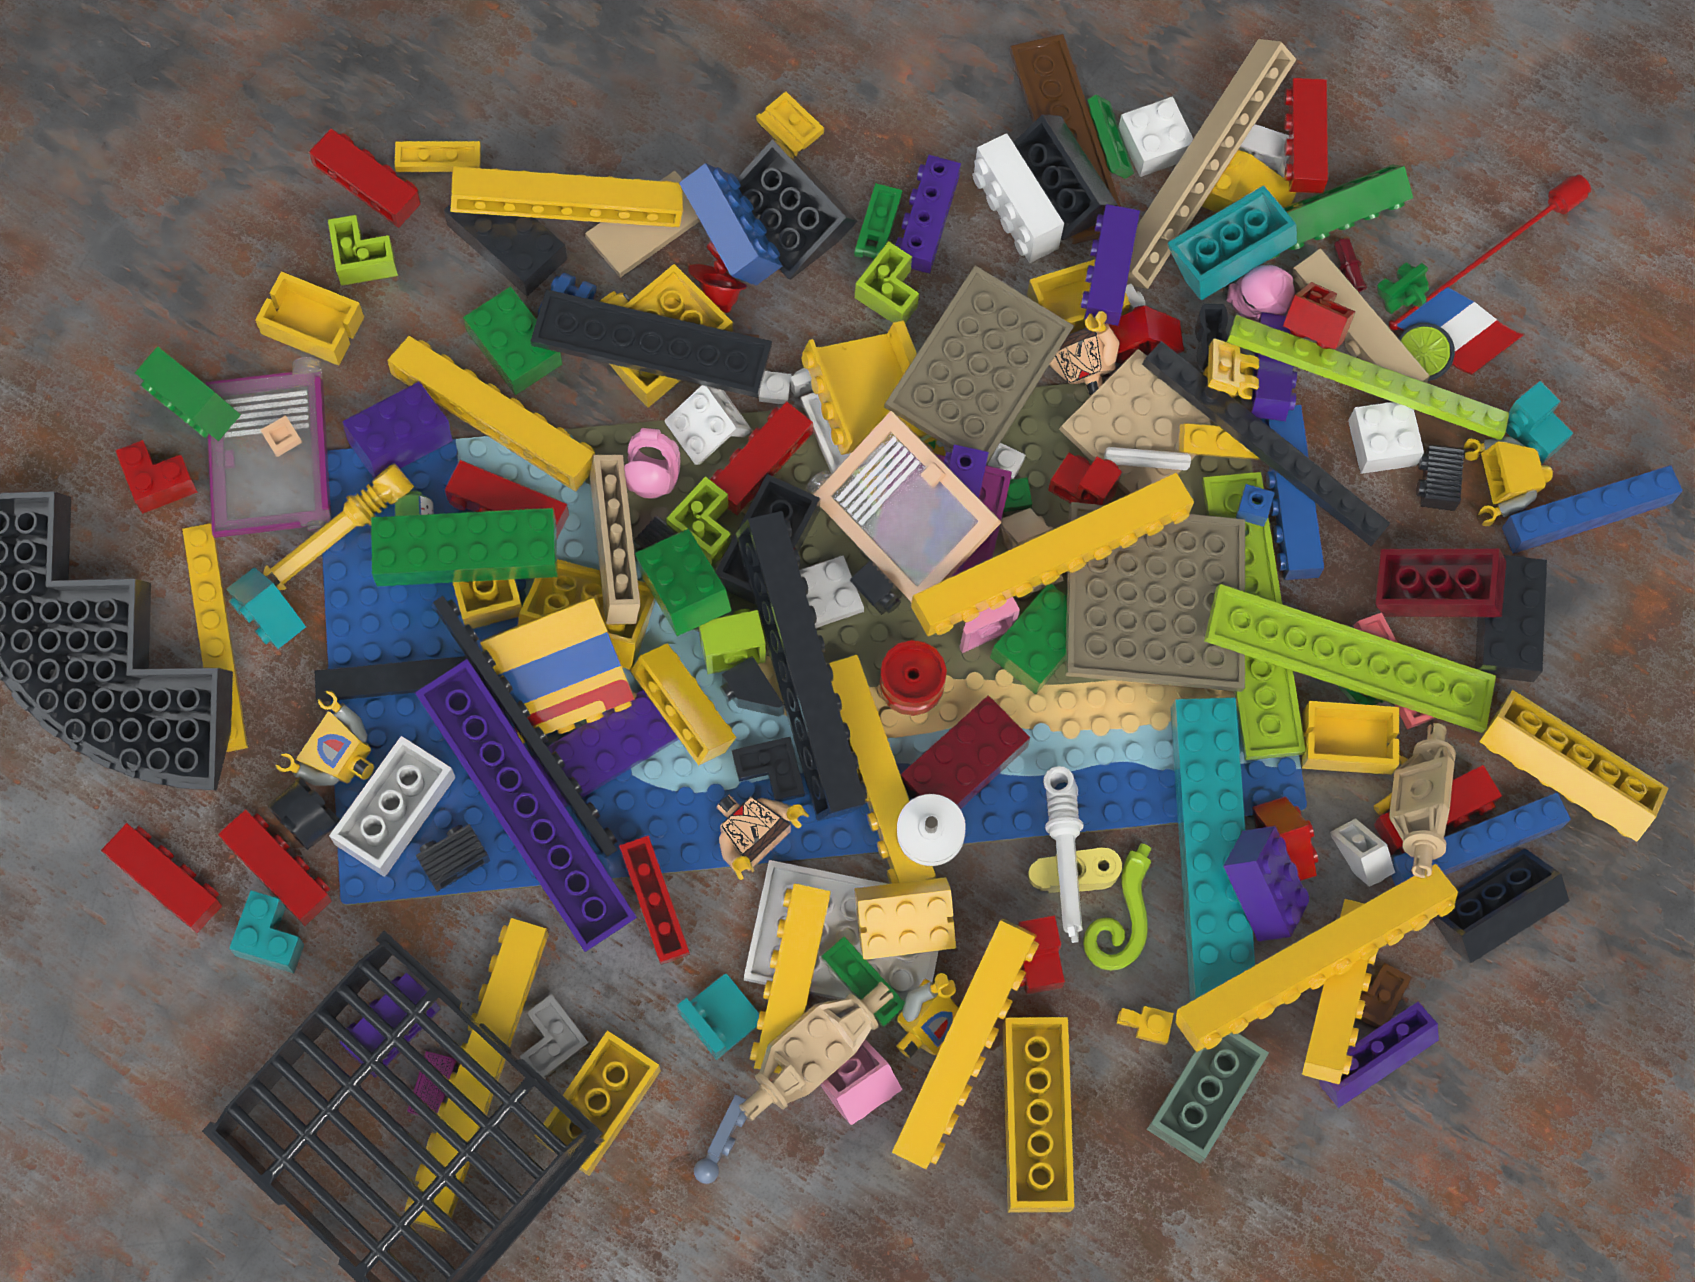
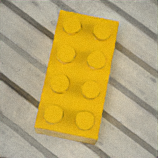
(605, 1093)

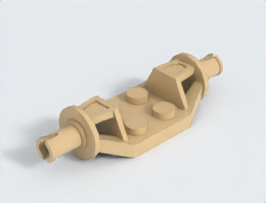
(1423, 799)
(814, 1049)

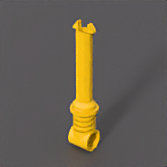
(357, 511)

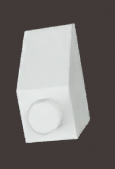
(1363, 852)

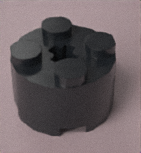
(303, 813)

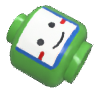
(413, 504)

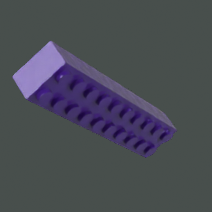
(526, 805)

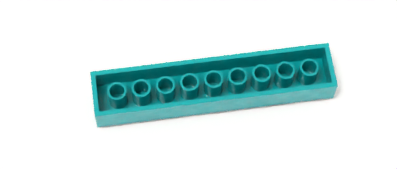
(1209, 826)

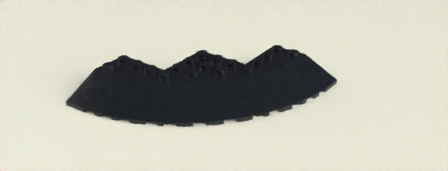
(82, 659)

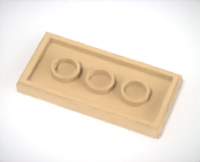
(631, 244)

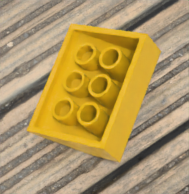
(676, 298)
(577, 584)

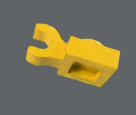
(1151, 1024)

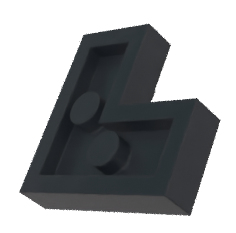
(775, 760)

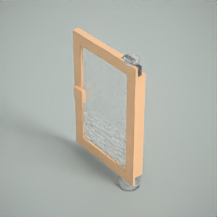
(904, 507)

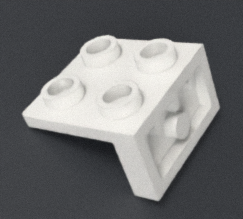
(706, 422)

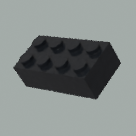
(512, 244)
(772, 497)
(1515, 642)

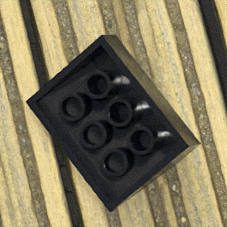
(793, 207)

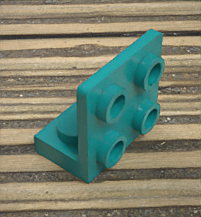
(719, 1016)

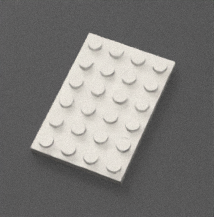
(900, 971)

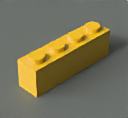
(683, 704)

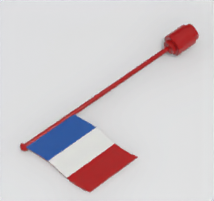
(1473, 330)

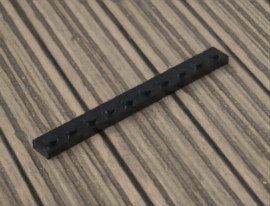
(1266, 444)
(518, 715)

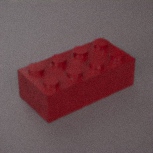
(1441, 582)
(967, 755)

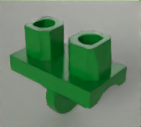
(1406, 291)

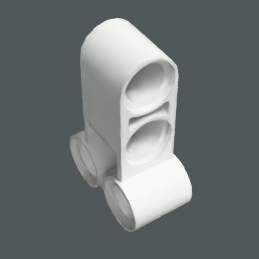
(1267, 147)

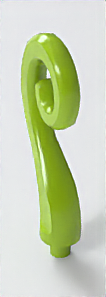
(1132, 876)

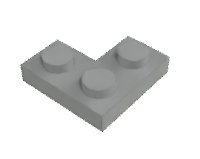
(560, 1041)

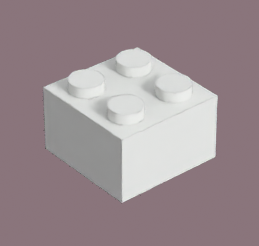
(1155, 136)
(1385, 437)

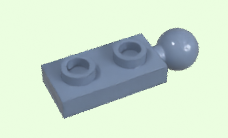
(706, 1169)

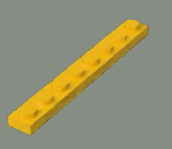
(213, 617)

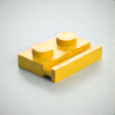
(790, 123)

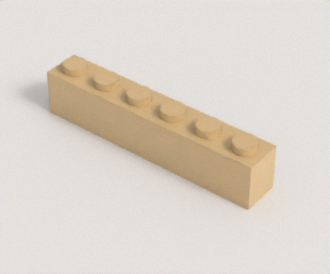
(1368, 334)
(614, 539)

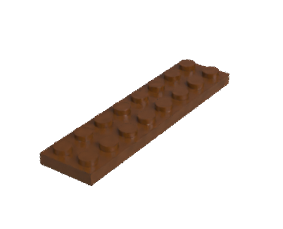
(1054, 89)

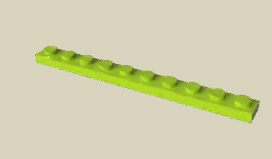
(1368, 377)

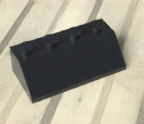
(1064, 173)
(1502, 904)

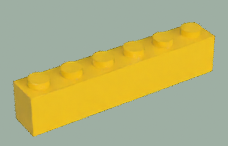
(792, 964)
(1335, 1018)

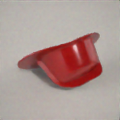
(720, 289)

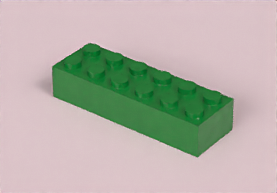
(464, 547)

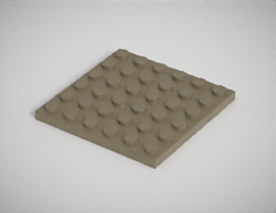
(1150, 604)

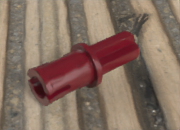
(1349, 264)

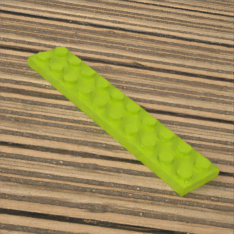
(1350, 658)
(1269, 702)

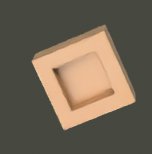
(281, 436)

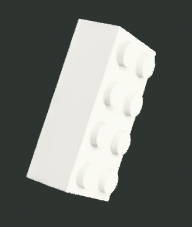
(1017, 198)
(392, 806)

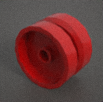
(918, 661)

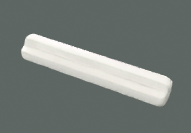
(1148, 458)

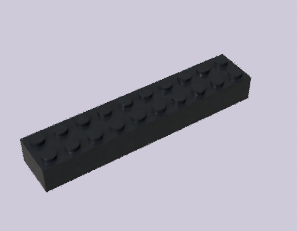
(801, 666)

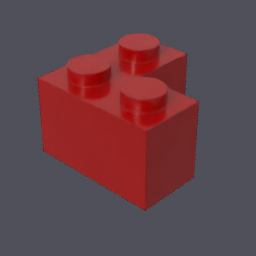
(1319, 317)
(1145, 330)
(153, 483)
(1085, 483)
(1294, 831)
(1045, 969)

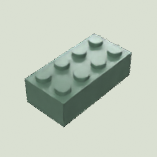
(1207, 1095)

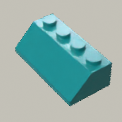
(1233, 242)

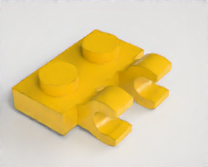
(1231, 370)

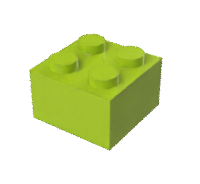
(732, 640)

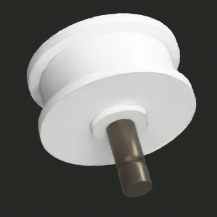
(931, 830)

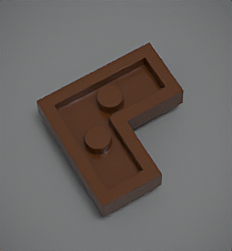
(1384, 995)

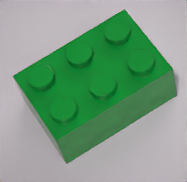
(504, 334)
(186, 395)
(683, 582)
(1036, 640)

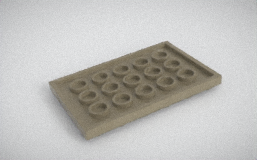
(979, 364)

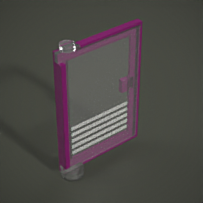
(247, 481)

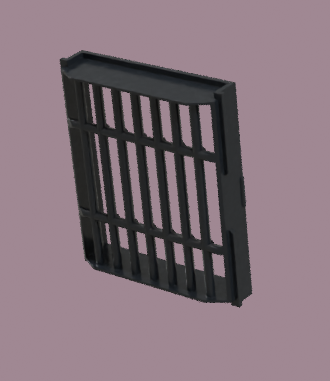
(504, 1231)

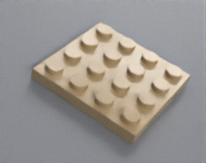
(1133, 413)

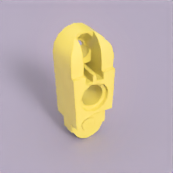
(1045, 876)

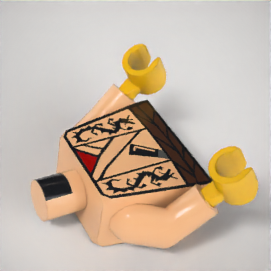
(1088, 354)
(754, 829)

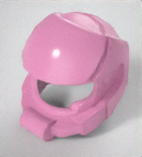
(1265, 288)
(648, 475)

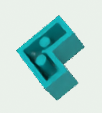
(1535, 424)
(262, 602)
(259, 938)

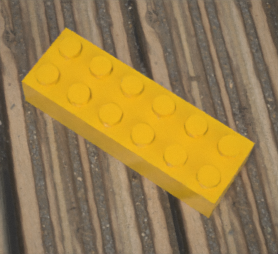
(1574, 766)
(1038, 1115)

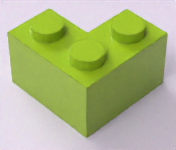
(358, 258)
(883, 286)
(700, 514)

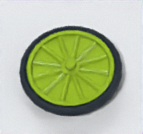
(1430, 347)

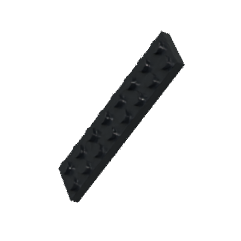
(651, 343)

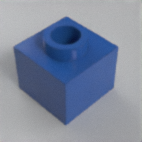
(1252, 512)

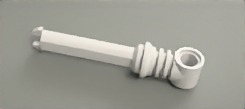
(1065, 828)

